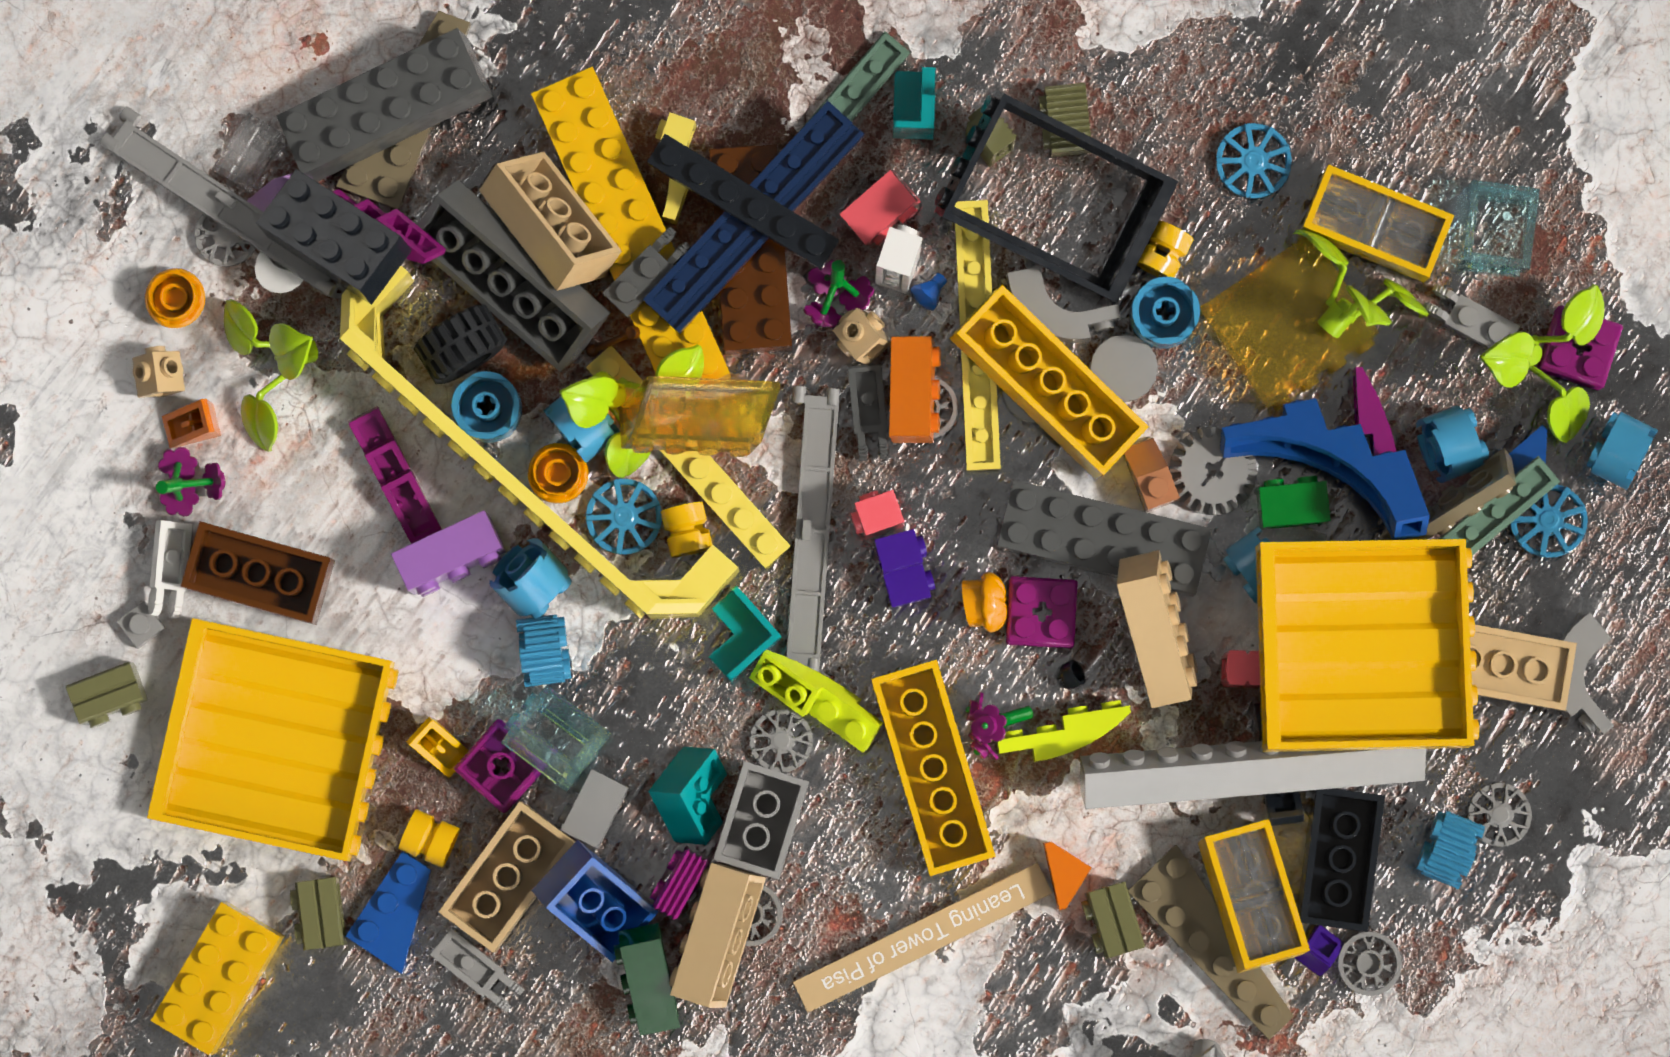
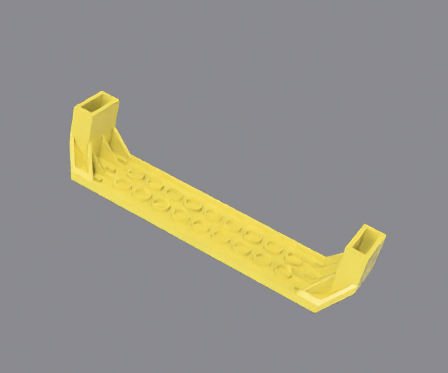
(659, 599)

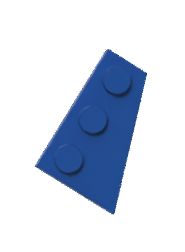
(391, 914)

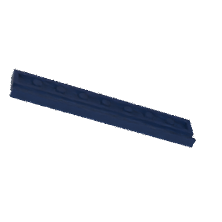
(731, 242)

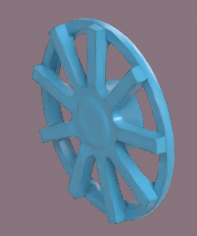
(1254, 160)
(623, 516)
(1549, 521)

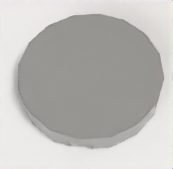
(1125, 366)

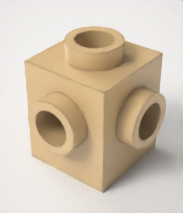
(861, 335)
(158, 373)

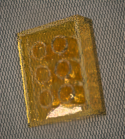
(697, 415)

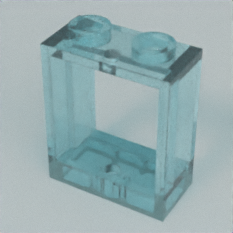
(1502, 194)
(544, 755)

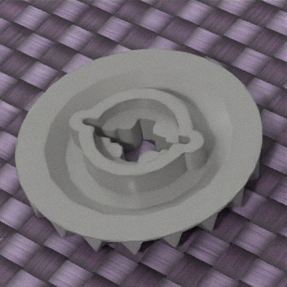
(1189, 472)

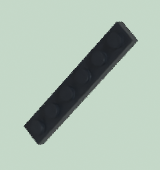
(743, 201)

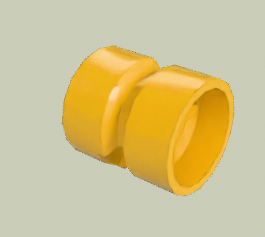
(1169, 240)
(686, 529)
(429, 838)

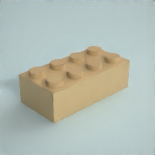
(550, 220)
(1156, 628)
(501, 879)
(716, 935)

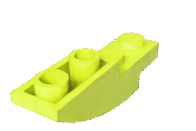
(818, 695)
(1078, 731)

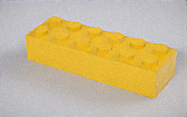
(1049, 382)
(933, 768)

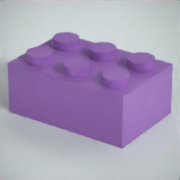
(449, 554)

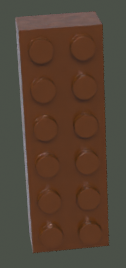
(757, 296)

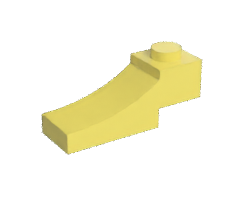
(682, 130)

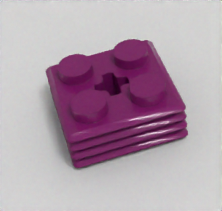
(1590, 367)
(1057, 628)
(478, 769)
(685, 874)

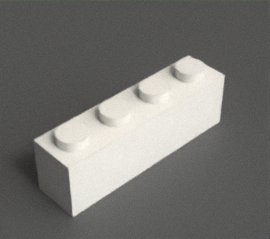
(898, 258)

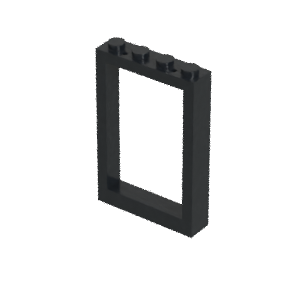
(1132, 236)

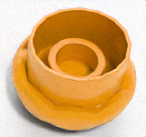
(175, 298)
(557, 473)
(985, 602)

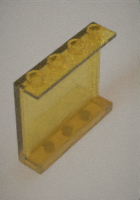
(1273, 326)

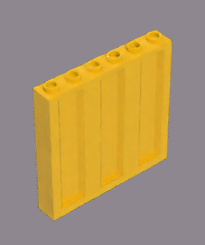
(1365, 645)
(272, 740)

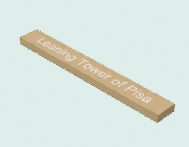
(922, 937)

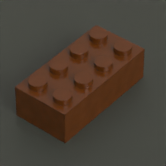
(258, 573)

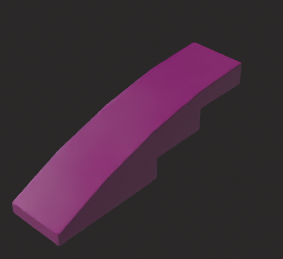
(423, 246)
(1370, 414)
(394, 475)

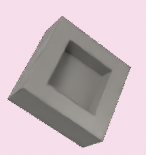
(140, 625)

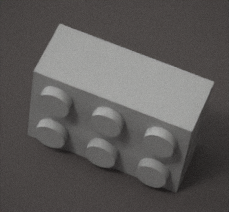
(761, 820)

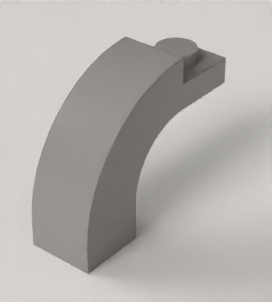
(1066, 325)
(1589, 638)

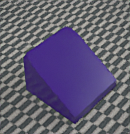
(1323, 950)

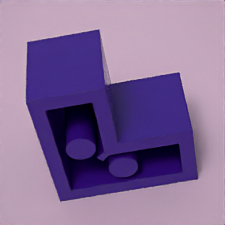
(903, 569)

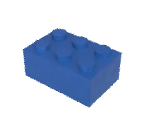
(593, 899)

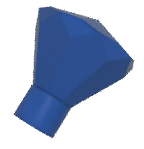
(928, 292)

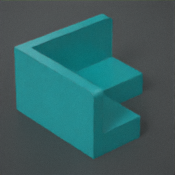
(914, 104)
(751, 634)
(685, 795)

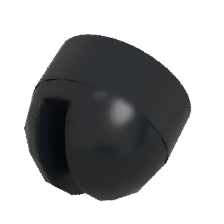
(1071, 675)

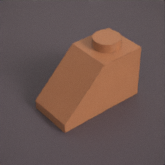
(1151, 475)

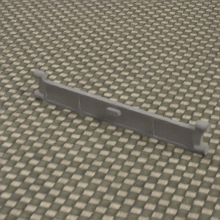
(204, 195)
(812, 525)

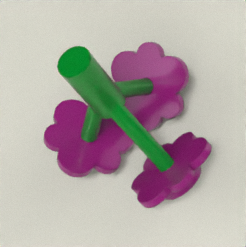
(830, 281)
(180, 494)
(991, 724)

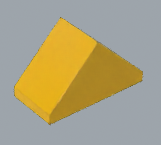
(438, 746)

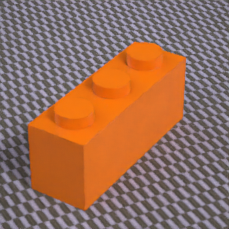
(914, 389)

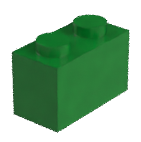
(1293, 503)

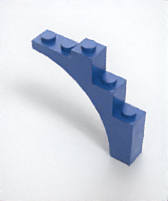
(1343, 452)

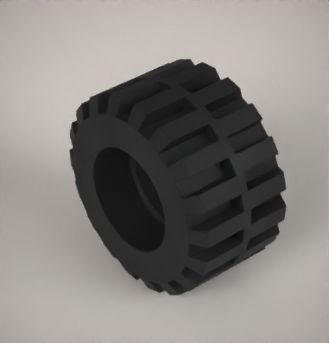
(460, 344)

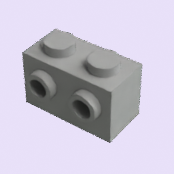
(593, 808)

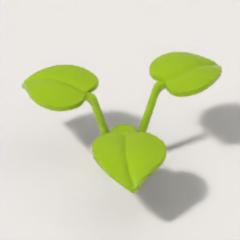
(1342, 312)
(1520, 351)
(291, 352)
(593, 397)

